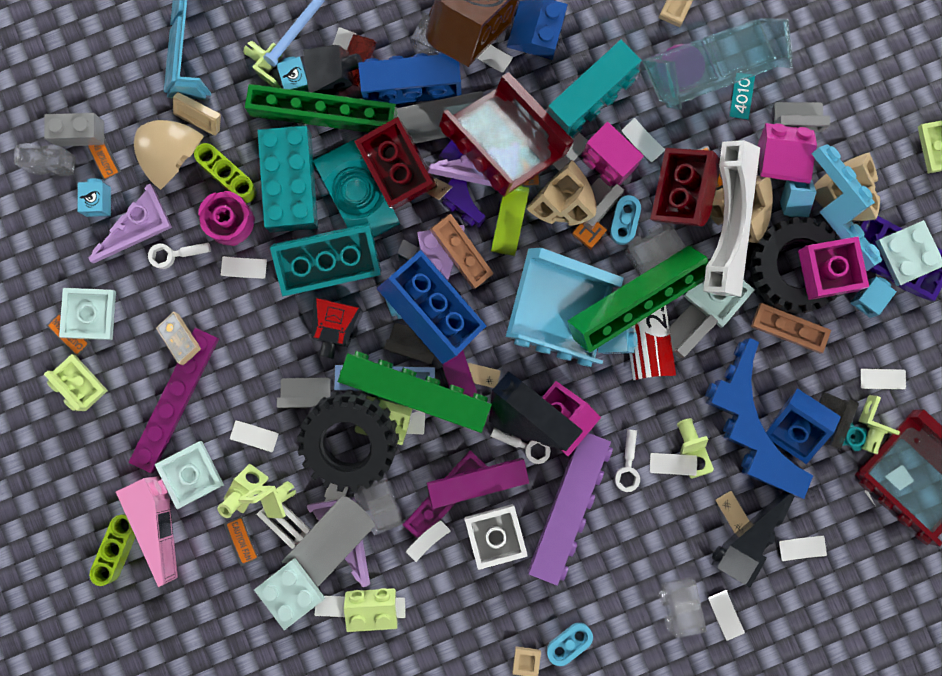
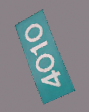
(742, 98)

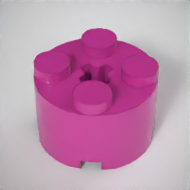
(227, 204)

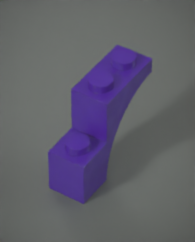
(458, 196)

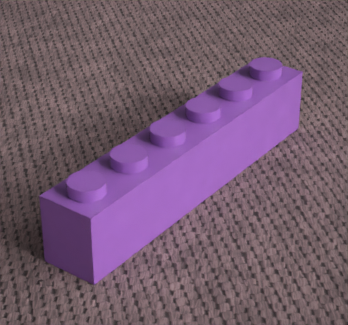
(569, 508)

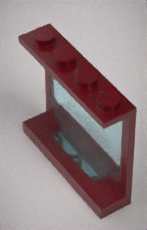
(507, 135)
(909, 475)

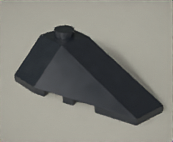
(526, 414)
(743, 552)

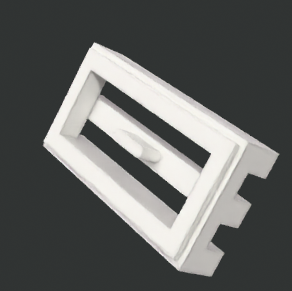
(282, 521)

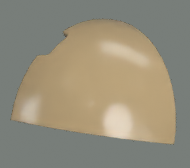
(163, 148)
(866, 174)
(565, 198)
(760, 212)

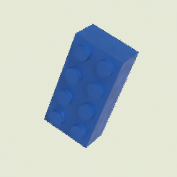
(410, 78)
(431, 307)

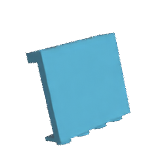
(549, 295)

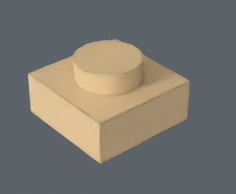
(526, 661)

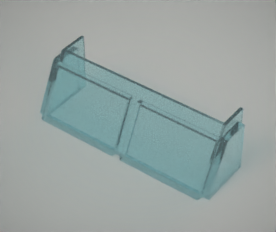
(719, 60)

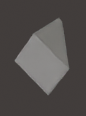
(407, 250)

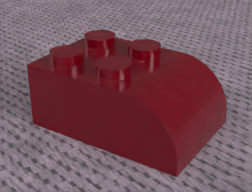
(395, 163)
(686, 187)

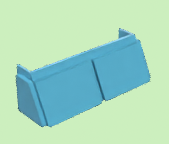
(188, 86)

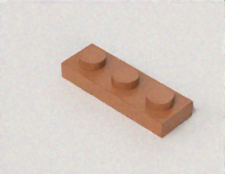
(461, 251)
(791, 328)

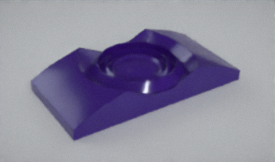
(925, 286)

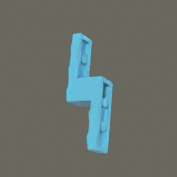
(849, 204)

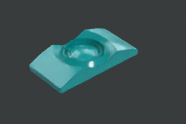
(355, 189)

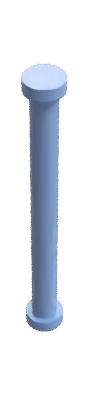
(272, 57)

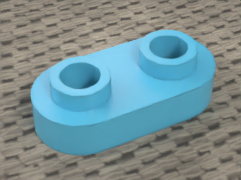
(625, 220)
(571, 645)

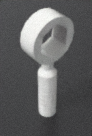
(183, 252)
(517, 442)
(629, 456)

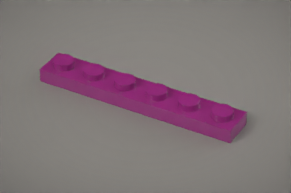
(172, 404)

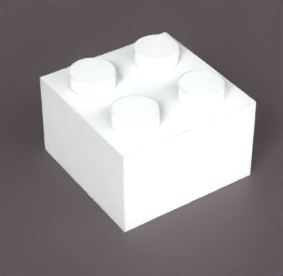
(495, 536)

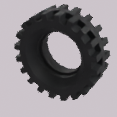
(764, 264)
(354, 410)

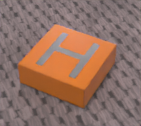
(588, 237)

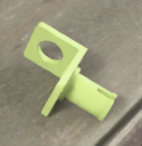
(261, 66)
(876, 430)
(694, 445)
(238, 488)
(270, 498)

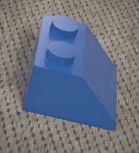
(537, 27)
(802, 426)

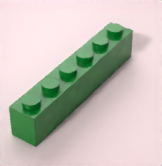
(318, 108)
(638, 299)
(414, 392)

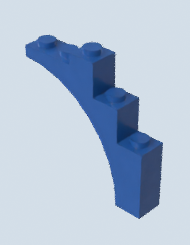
(745, 429)

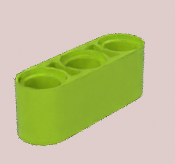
(220, 163)
(510, 221)
(106, 557)

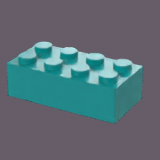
(595, 89)
(287, 179)
(325, 259)

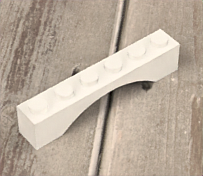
(739, 173)

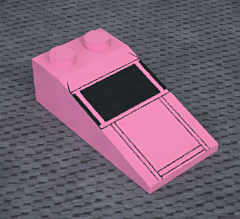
(151, 521)

